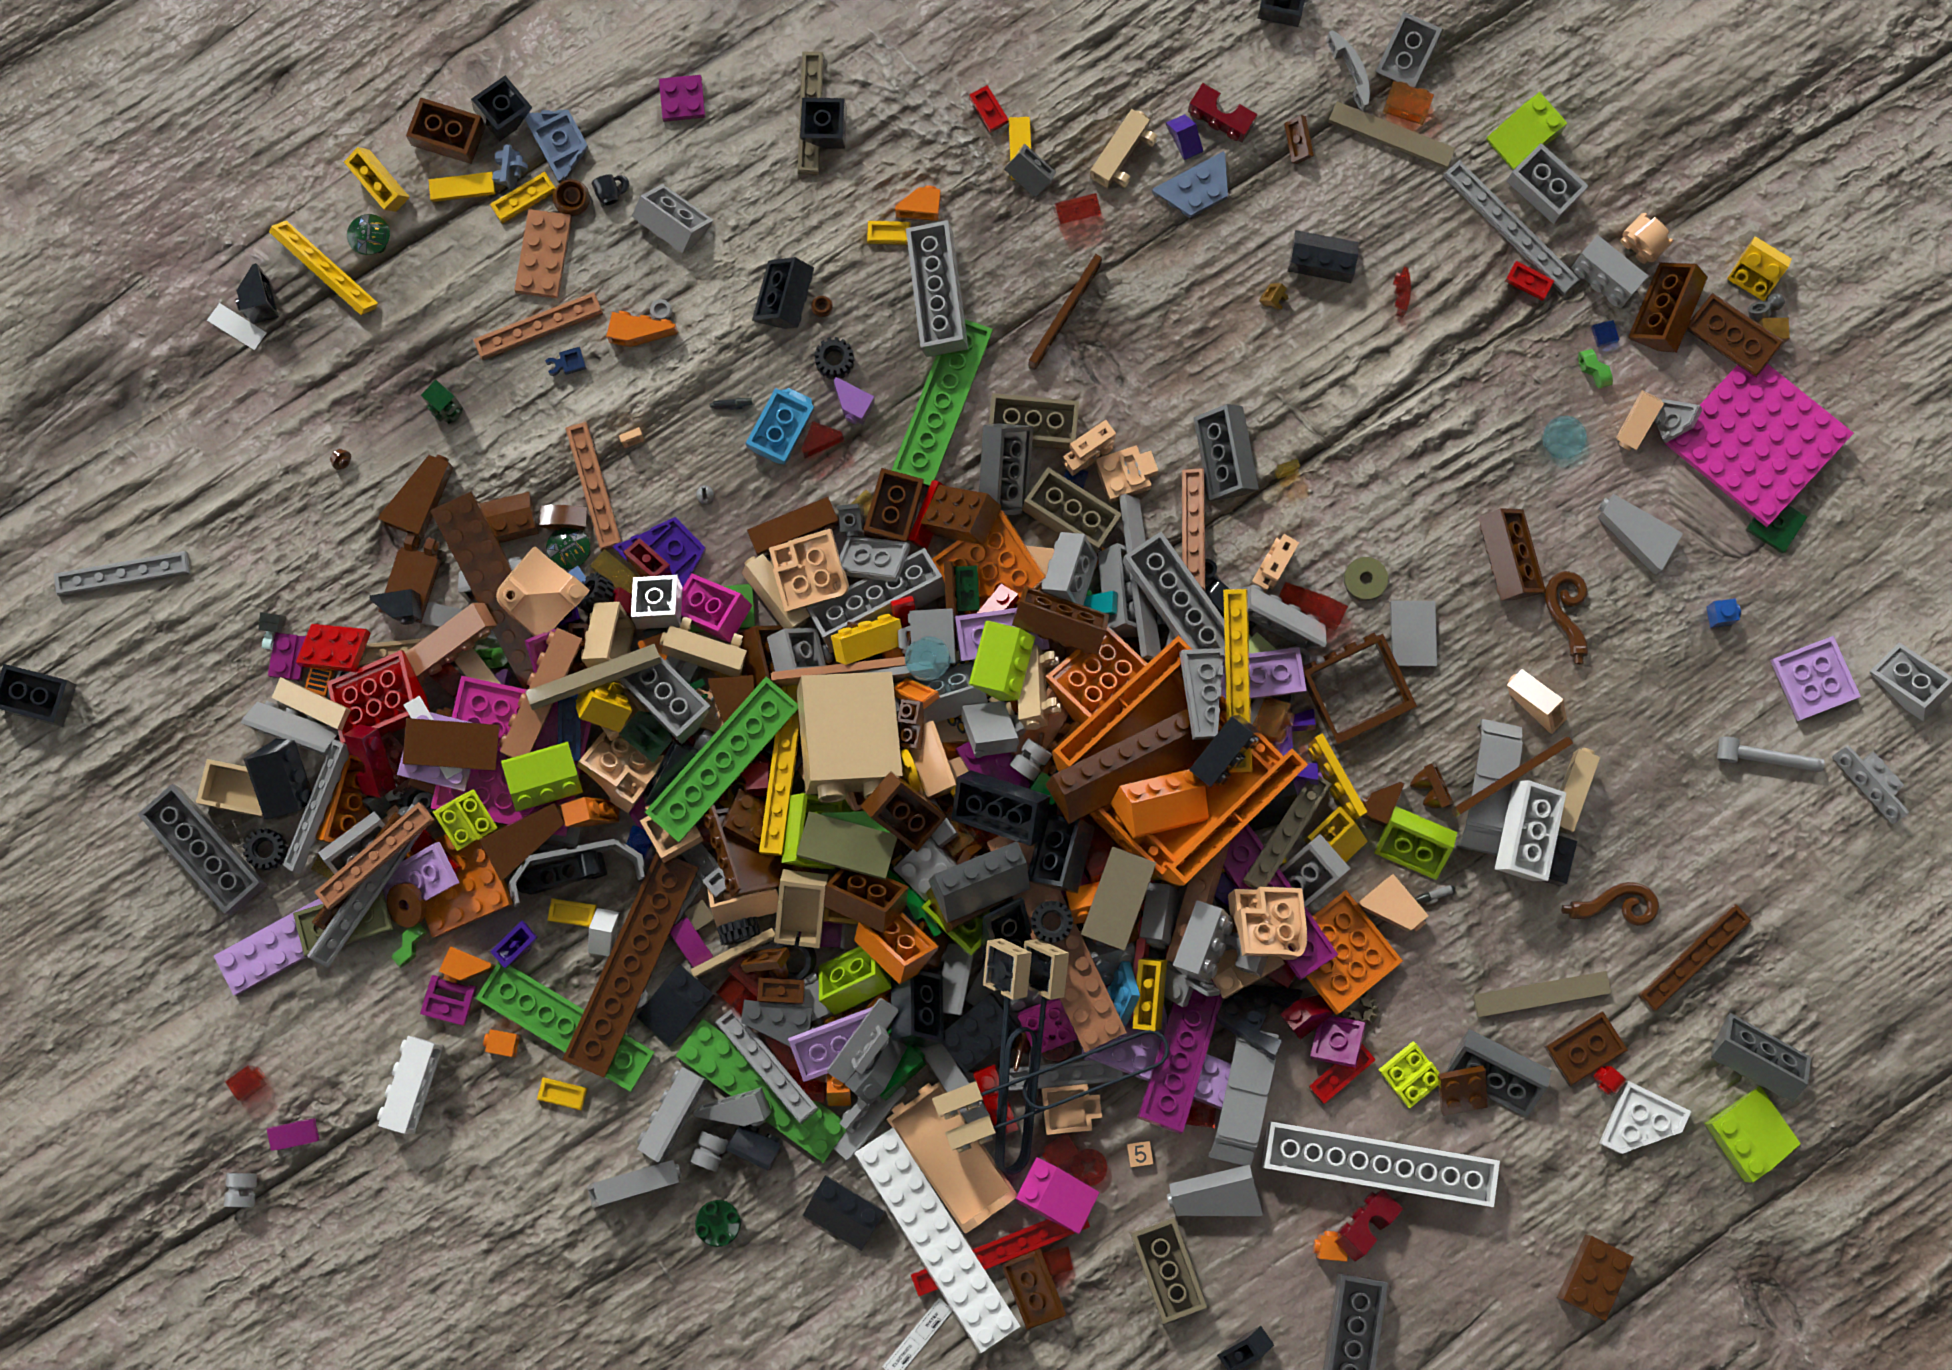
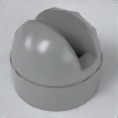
(710, 494)

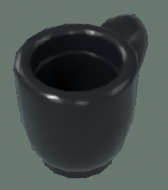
(607, 190)

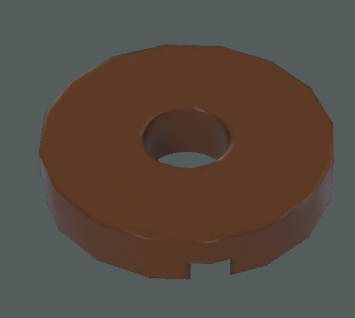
(396, 904)

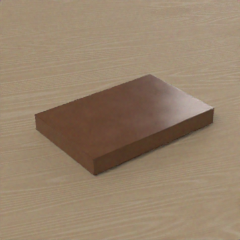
(1586, 1048)
(1033, 1289)

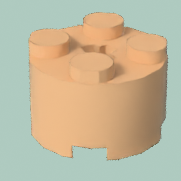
(1646, 238)

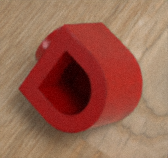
(1609, 1079)

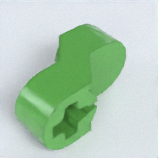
(1590, 365)
(498, 657)
(409, 941)

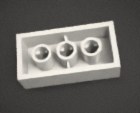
(1530, 830)
(410, 1085)

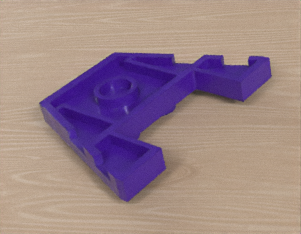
(673, 544)
(1302, 722)

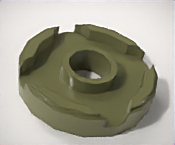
(1369, 566)

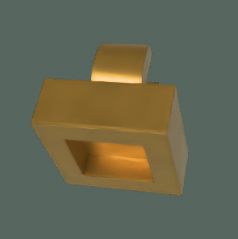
(1273, 294)

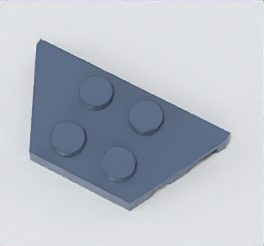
(558, 140)
(1197, 187)

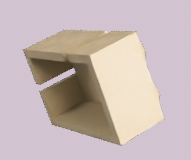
(608, 634)
(228, 788)
(800, 908)

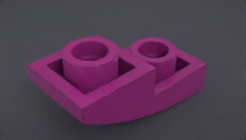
(690, 942)
(292, 1134)

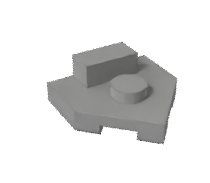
(1676, 418)

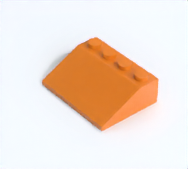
(1089, 680)

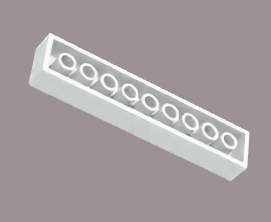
(1380, 1164)
(936, 1240)

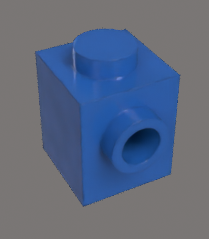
(1723, 613)

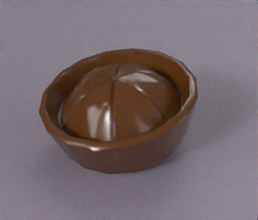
(571, 197)

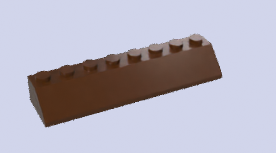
(1140, 757)

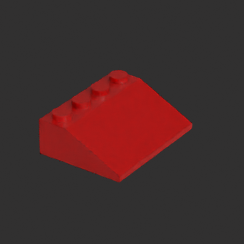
(377, 694)

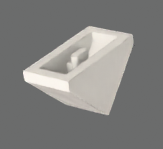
(602, 932)

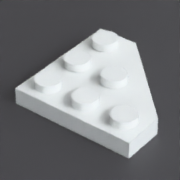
(1642, 1119)

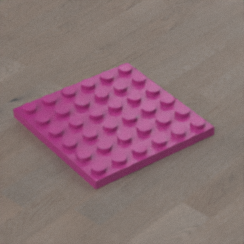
(1760, 440)
(494, 704)

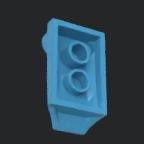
(780, 425)

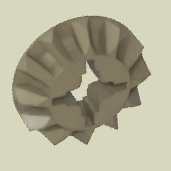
(1368, 1016)

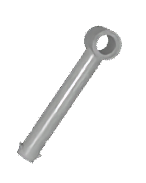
(1730, 750)

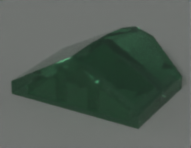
(647, 735)

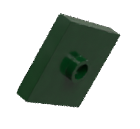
(1780, 531)

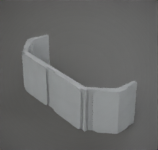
(1497, 757)
(561, 854)
(1243, 1104)

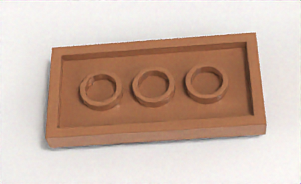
(543, 253)

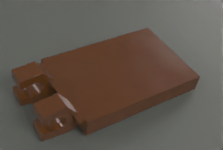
(415, 569)

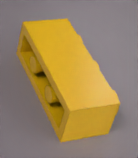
(376, 179)
(866, 639)
(1151, 985)

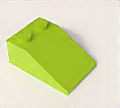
(1526, 129)

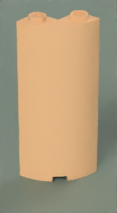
(964, 1180)

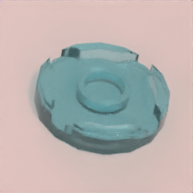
(1564, 437)
(927, 658)

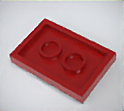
(333, 647)

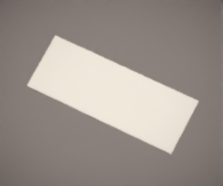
(236, 326)

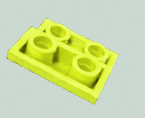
(465, 819)
(1410, 1074)

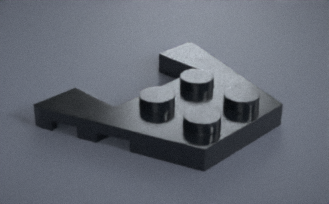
(1247, 1010)

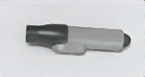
(1432, 897)

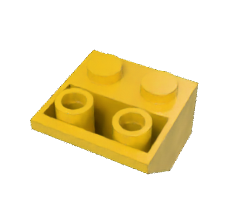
(1759, 268)
(604, 706)
(1340, 833)

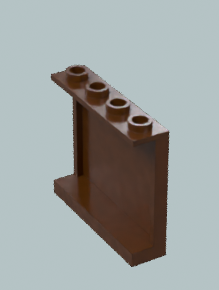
(741, 863)

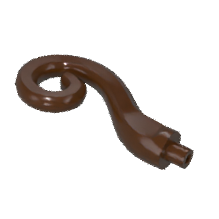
(1576, 638)
(1588, 909)

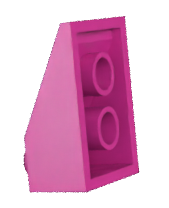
(713, 607)
(1057, 1196)

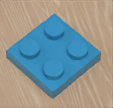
(1124, 991)

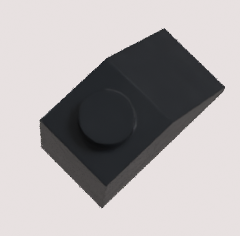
(400, 605)
(1246, 1349)

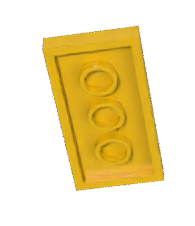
(1332, 771)

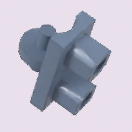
(511, 167)

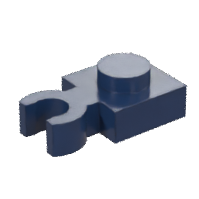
(570, 361)

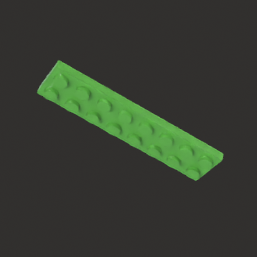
(941, 407)
(722, 759)
(555, 1019)
(722, 1063)

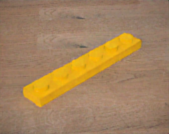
(323, 267)

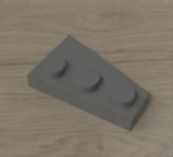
(776, 1019)

